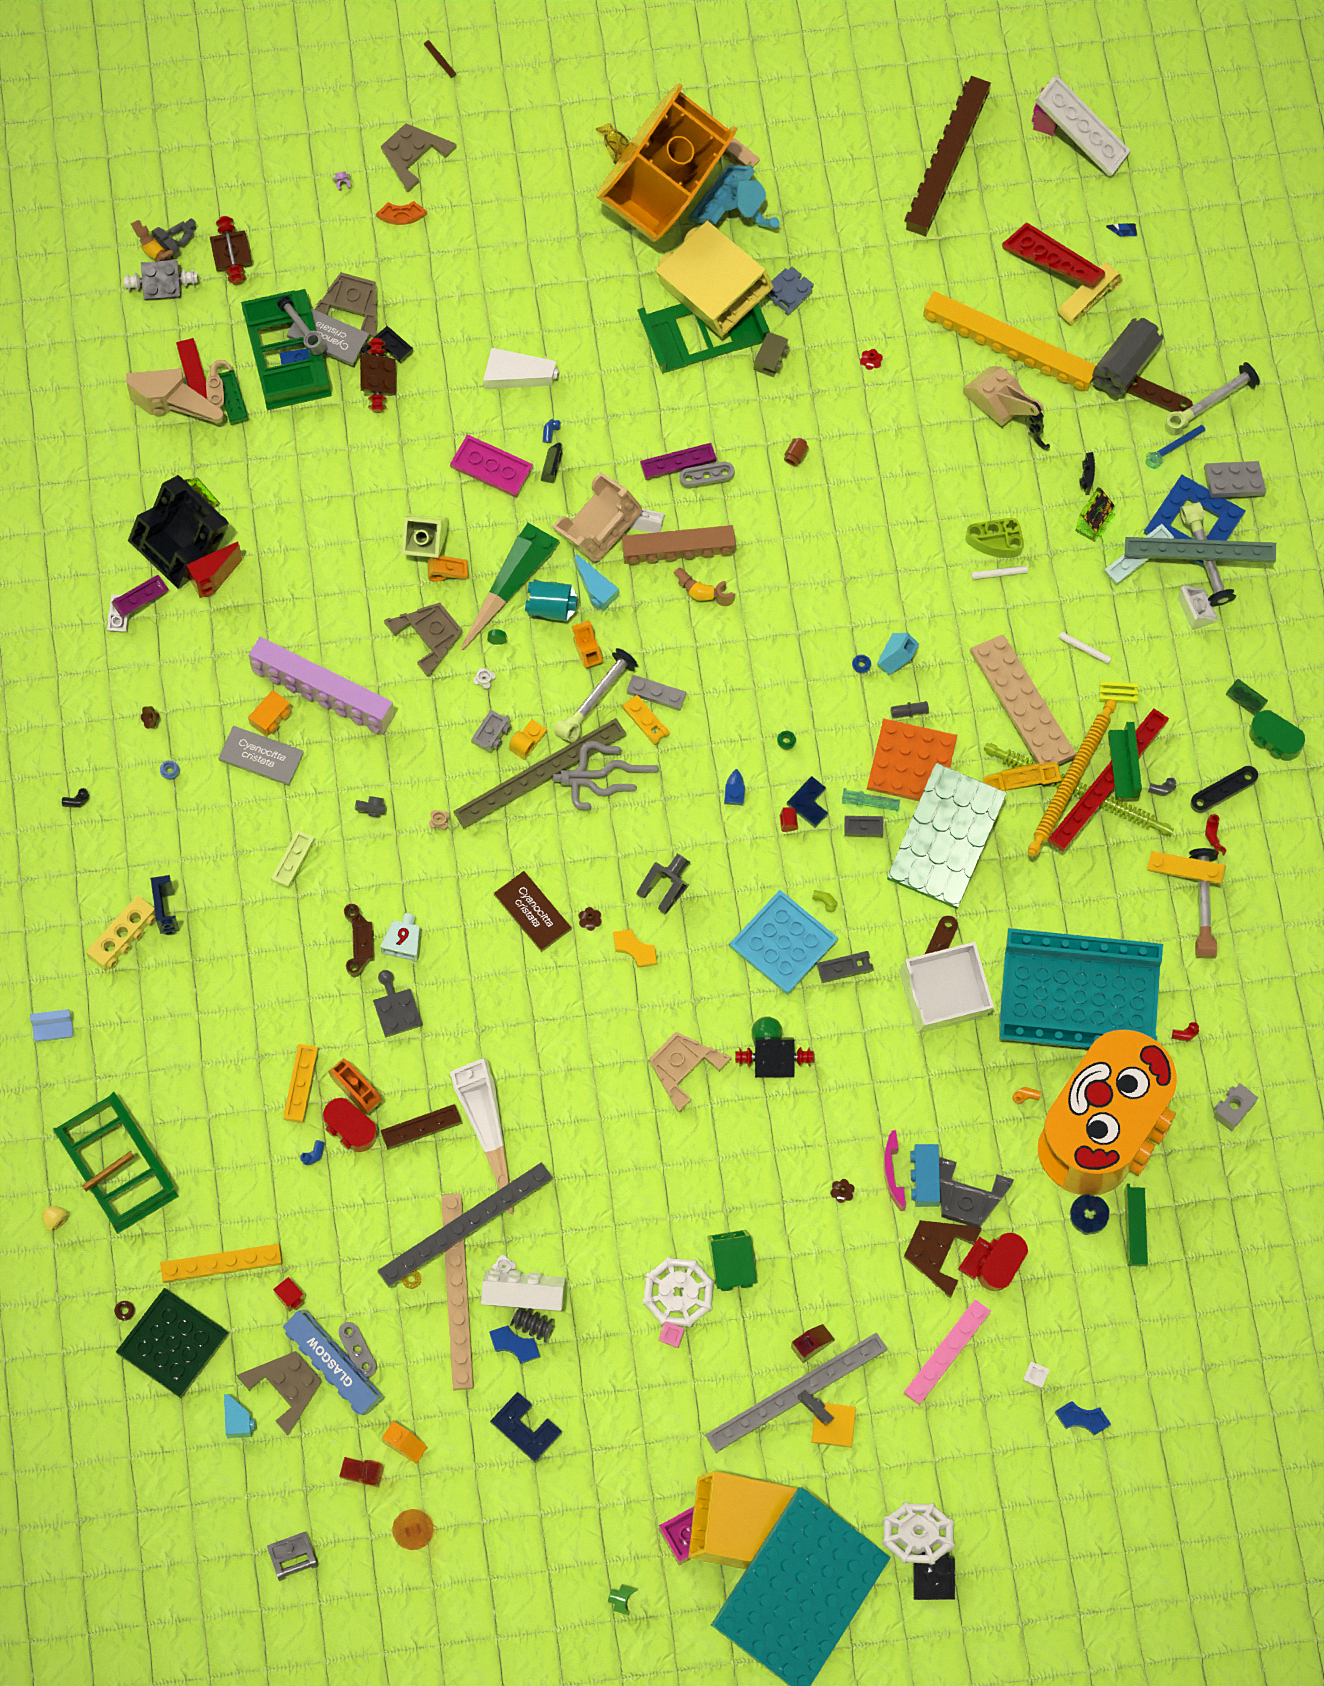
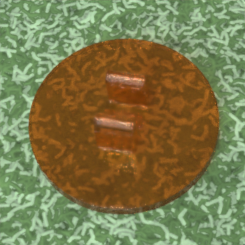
(412, 1529)

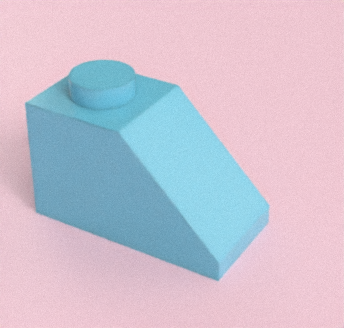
(237, 1419)

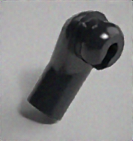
(78, 800)

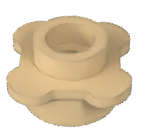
(435, 815)

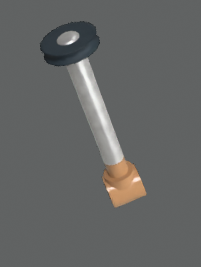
(1205, 943)

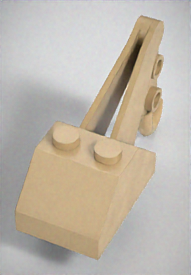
(165, 391)

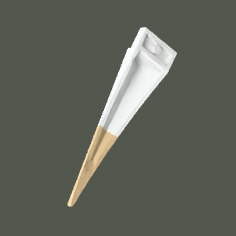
(478, 1096)

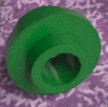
(789, 735)

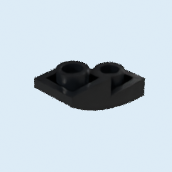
(1088, 473)

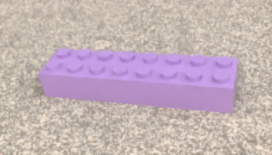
(321, 686)

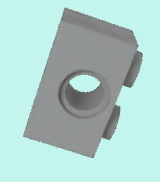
(1231, 1117)

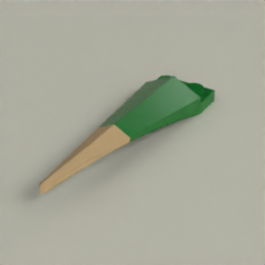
(526, 556)

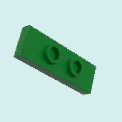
(232, 398)

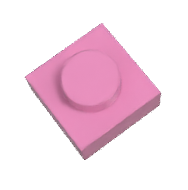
(671, 1334)

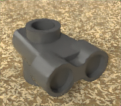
(373, 806)

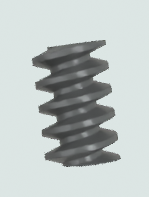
(532, 1322)

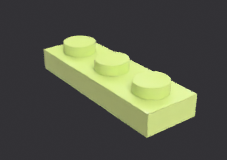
(292, 859)

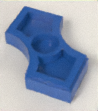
(523, 1348)
(1074, 1416)

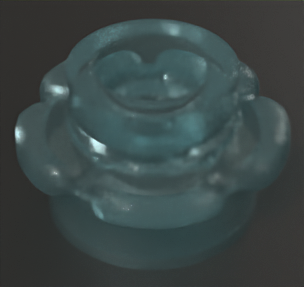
(1153, 460)

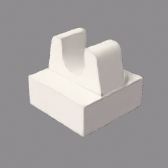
(1036, 1375)

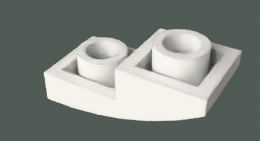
(115, 622)

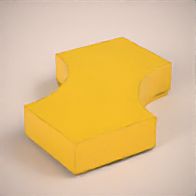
(627, 943)

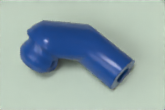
(548, 428)
(315, 1155)

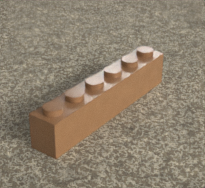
(678, 544)

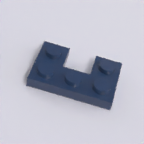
(530, 1443)

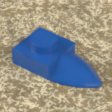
(734, 789)

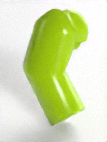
(827, 898)

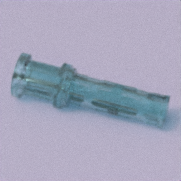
(860, 799)

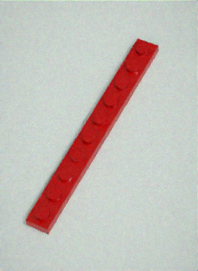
(1103, 786)

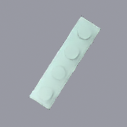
(1127, 565)

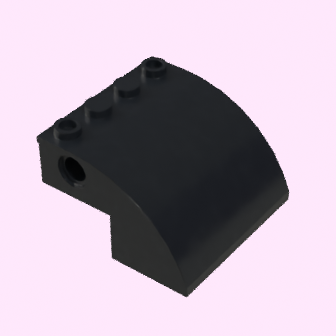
(177, 530)

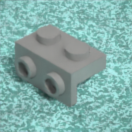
(491, 731)

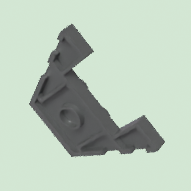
(965, 1202)

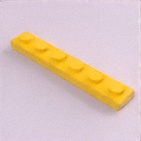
(220, 1263)

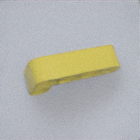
(1087, 295)

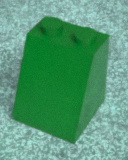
(732, 1259)

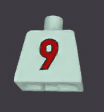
(402, 939)

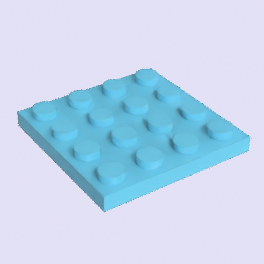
(783, 942)

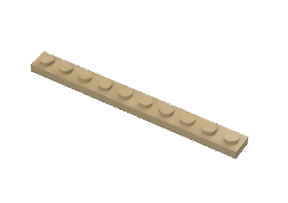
(457, 1300)

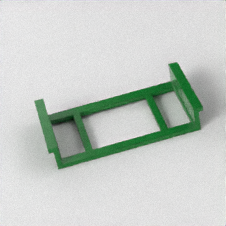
(144, 1208)

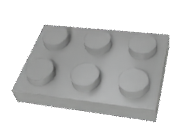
(1234, 479)

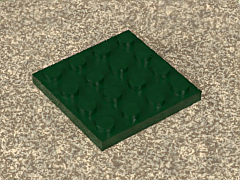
(172, 1343)

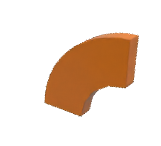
(401, 214)

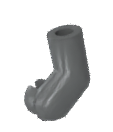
(1163, 789)

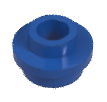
(864, 659)

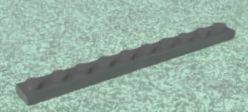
(464, 1225)

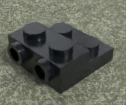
(934, 1580)

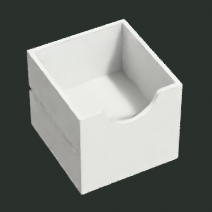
(946, 988)

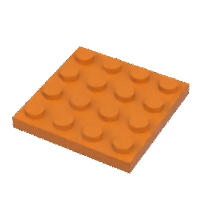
(907, 757)

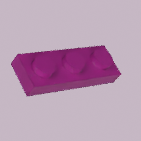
(139, 596)

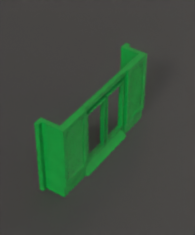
(670, 346)
(293, 381)

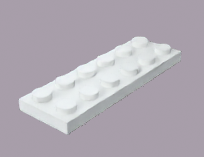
(1082, 125)

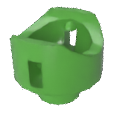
(620, 1598)

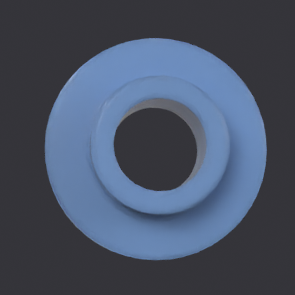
(166, 765)

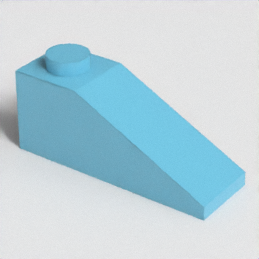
(598, 588)

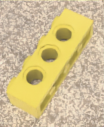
(110, 937)

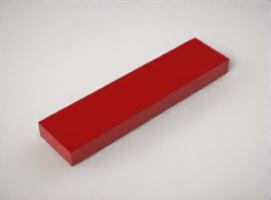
(192, 366)

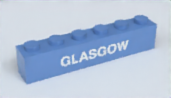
(333, 1362)

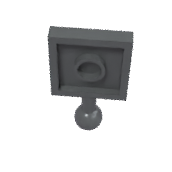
(397, 1010)

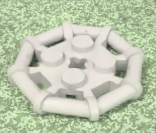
(678, 1280)
(914, 1542)

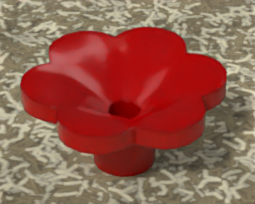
(871, 359)

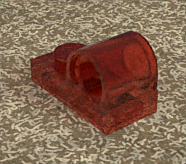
(362, 1472)

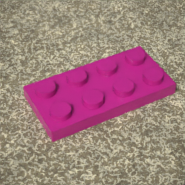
(491, 465)

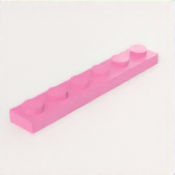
(947, 1352)

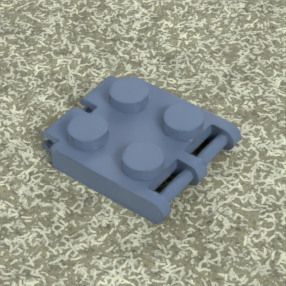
(790, 289)

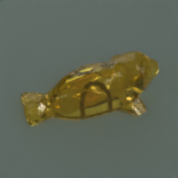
(614, 141)

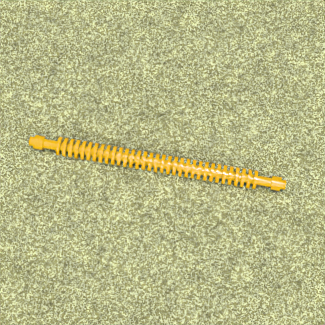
(1071, 778)

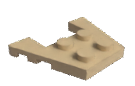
(677, 1059)

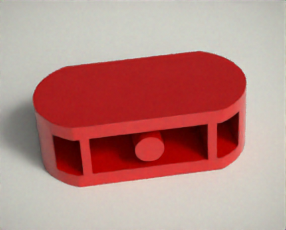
(349, 1125)
(1002, 1261)

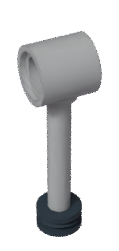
(285, 304)

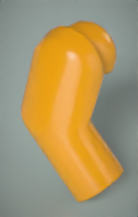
(1024, 1094)

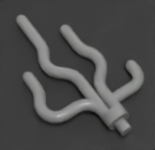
(580, 775)

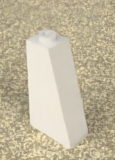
(514, 370)

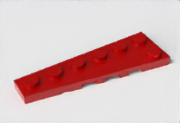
(1046, 251)

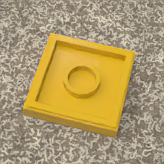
(839, 1430)

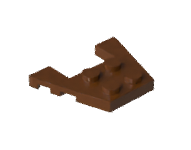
(930, 1248)

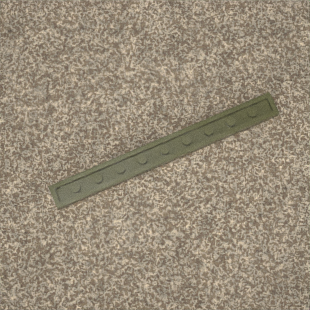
(536, 775)

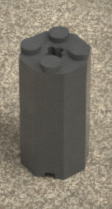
(1127, 356)

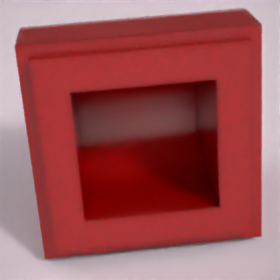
(788, 819)

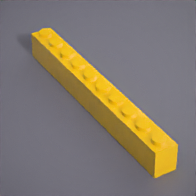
(1009, 340)

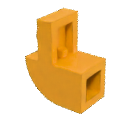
(586, 644)

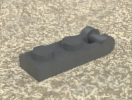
(844, 967)

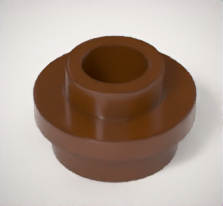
(121, 1305)

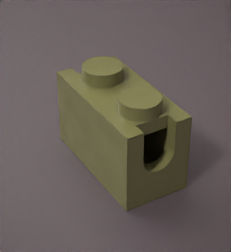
(771, 354)

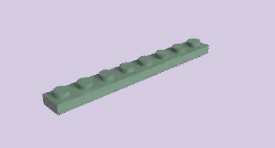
(1200, 549)

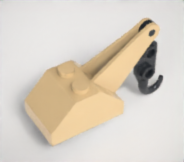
(1003, 398)

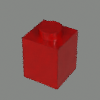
(289, 1294)

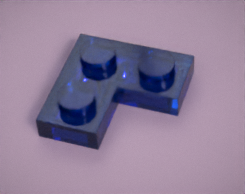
(805, 802)

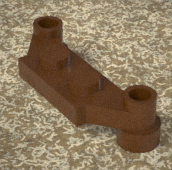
(361, 940)

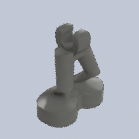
(170, 244)

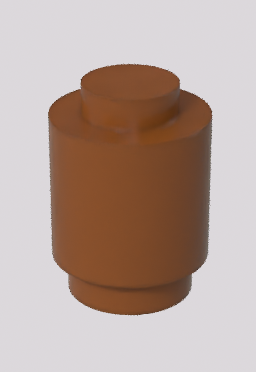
(796, 451)

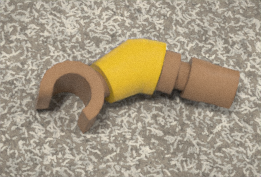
(149, 244)
(704, 592)

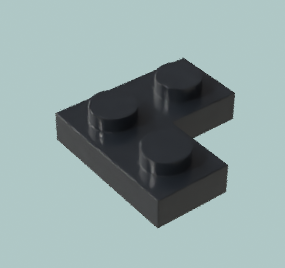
(394, 345)

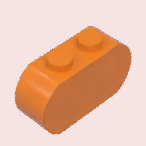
(355, 1086)

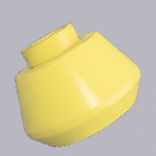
(54, 1217)

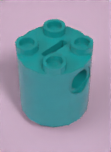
(551, 600)

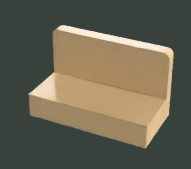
(740, 154)

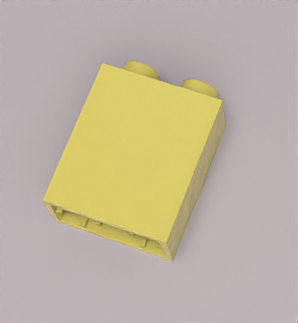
(713, 278)

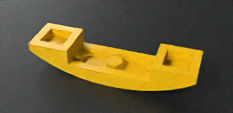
(1024, 776)

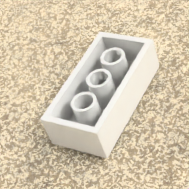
(522, 1290)

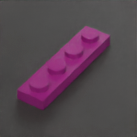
(678, 461)

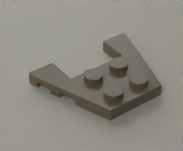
(410, 145)
(354, 296)
(434, 627)
(291, 1379)

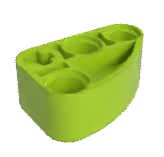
(999, 543)

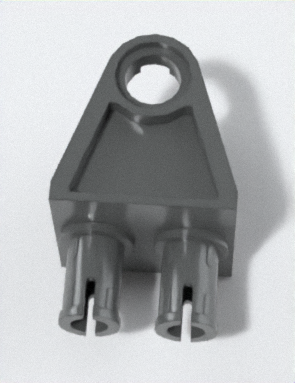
(678, 887)

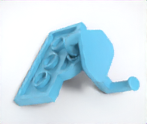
(732, 191)

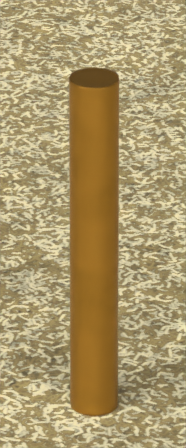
(108, 1171)

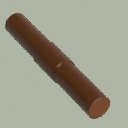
(439, 58)

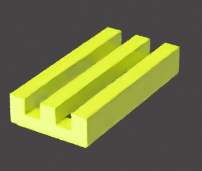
(1114, 689)

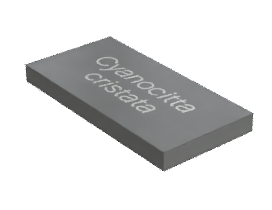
(341, 339)
(261, 755)

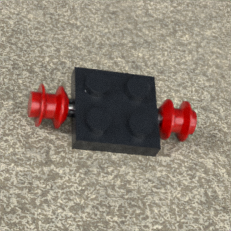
(774, 1057)

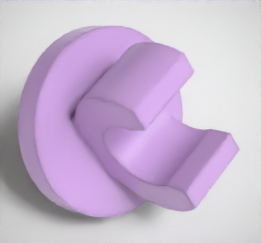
(341, 176)

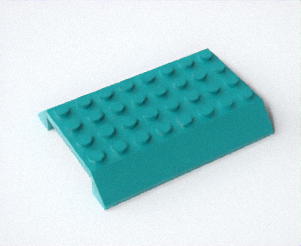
(1077, 987)

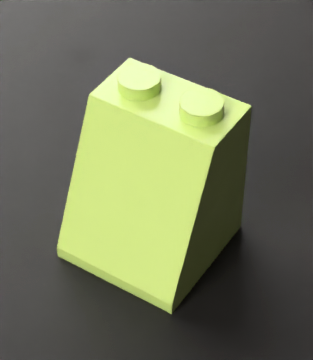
(424, 535)

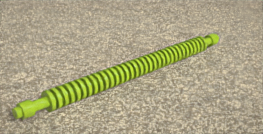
(1114, 805)

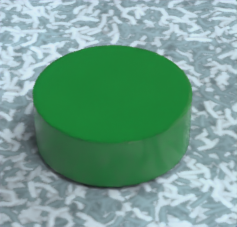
(496, 637)

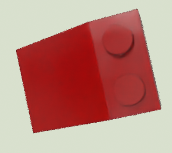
(212, 570)

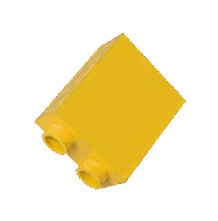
(734, 1517)

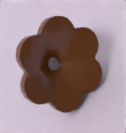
(149, 717)
(590, 922)
(842, 1195)

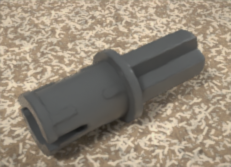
(909, 709)

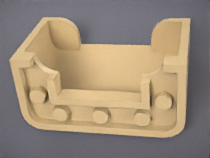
(601, 518)

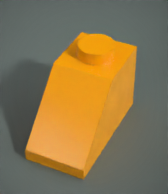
(404, 1442)

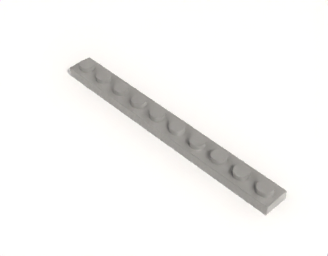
(787, 1396)

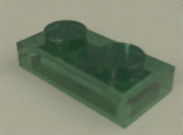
(1246, 697)

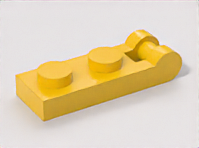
(645, 719)

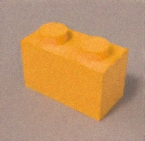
(270, 713)

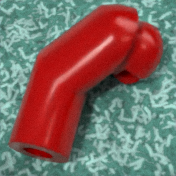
(1187, 1034)

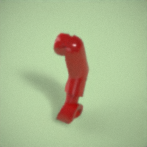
(1211, 833)

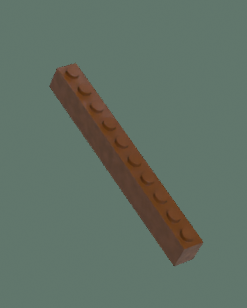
(948, 155)

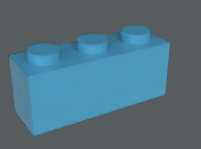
(925, 1175)

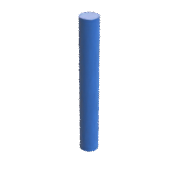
(1180, 441)

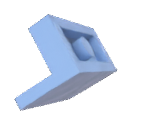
(52, 1025)

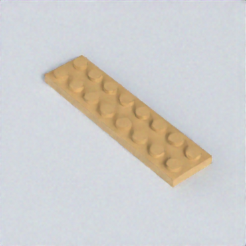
(1022, 701)

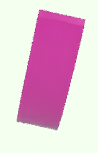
(896, 1193)

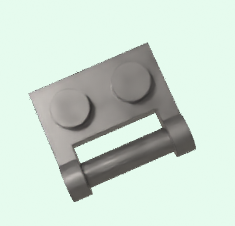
(290, 1549)

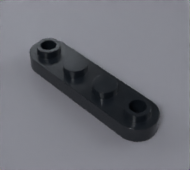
(1224, 789)

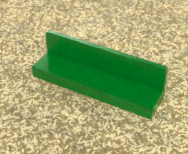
(1125, 762)
(1136, 1226)

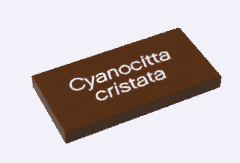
(532, 911)

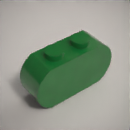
(1276, 735)

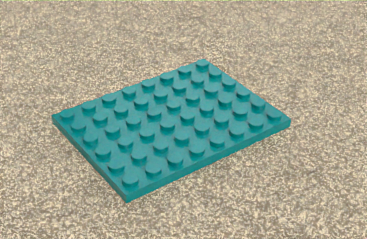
(800, 1590)

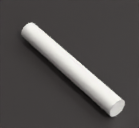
(999, 572)
(1084, 647)

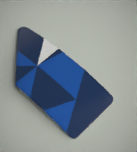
(1123, 229)

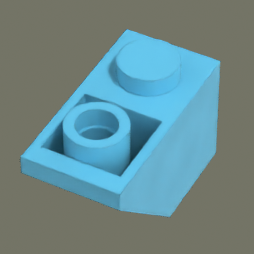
(897, 652)

